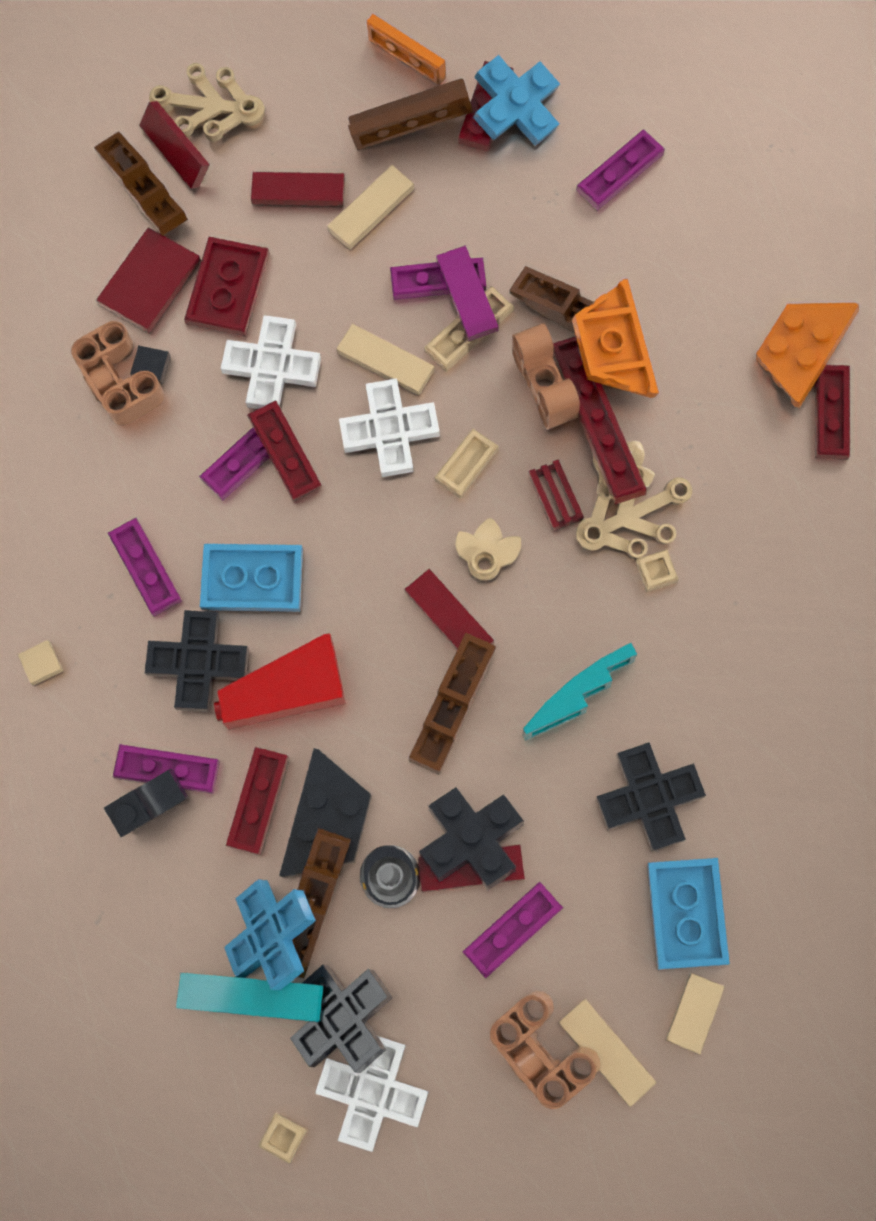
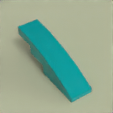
(570, 699)
(249, 997)

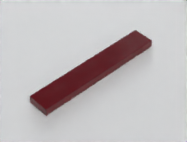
(600, 426)

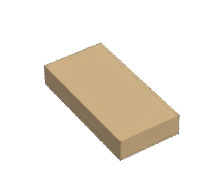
(466, 463)
(695, 1013)

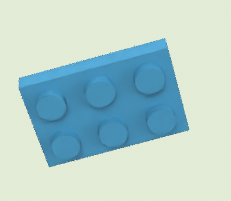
(251, 577)
(688, 914)

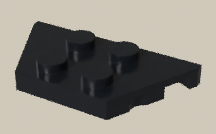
(327, 802)

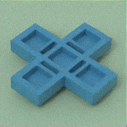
(516, 100)
(269, 934)

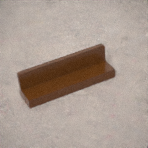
(410, 114)

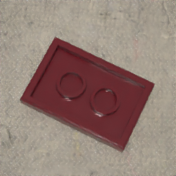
(148, 280)
(227, 286)

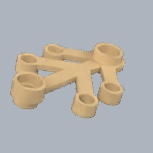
(211, 104)
(629, 517)

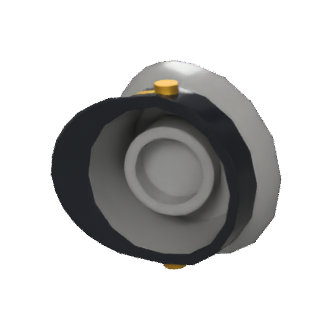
(390, 876)

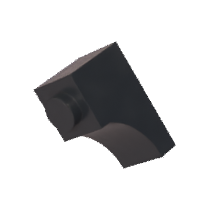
(145, 803)

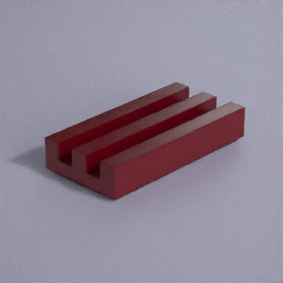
(546, 472)

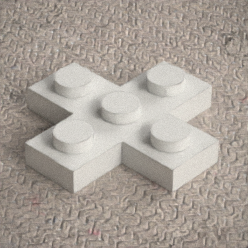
(271, 362)
(389, 427)
(372, 1096)

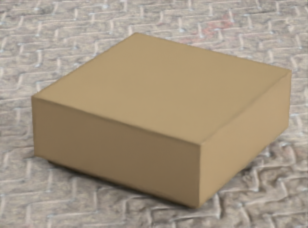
(656, 570)
(40, 662)
(282, 1138)

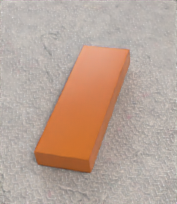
(406, 49)

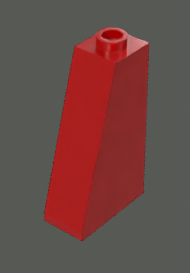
(285, 687)

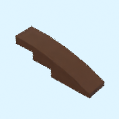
(140, 183)
(549, 297)
(452, 703)
(318, 884)

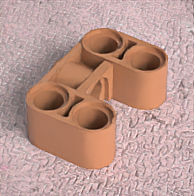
(534, 359)
(105, 381)
(532, 1061)

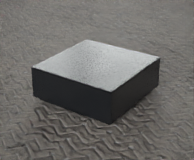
(151, 360)

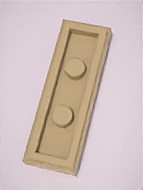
(371, 207)
(452, 341)
(385, 359)
(616, 1060)

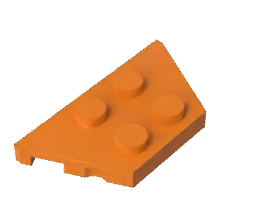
(614, 343)
(803, 344)

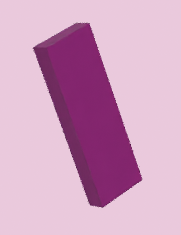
(620, 169)
(425, 280)
(467, 293)
(235, 465)
(144, 567)
(145, 764)
(512, 930)

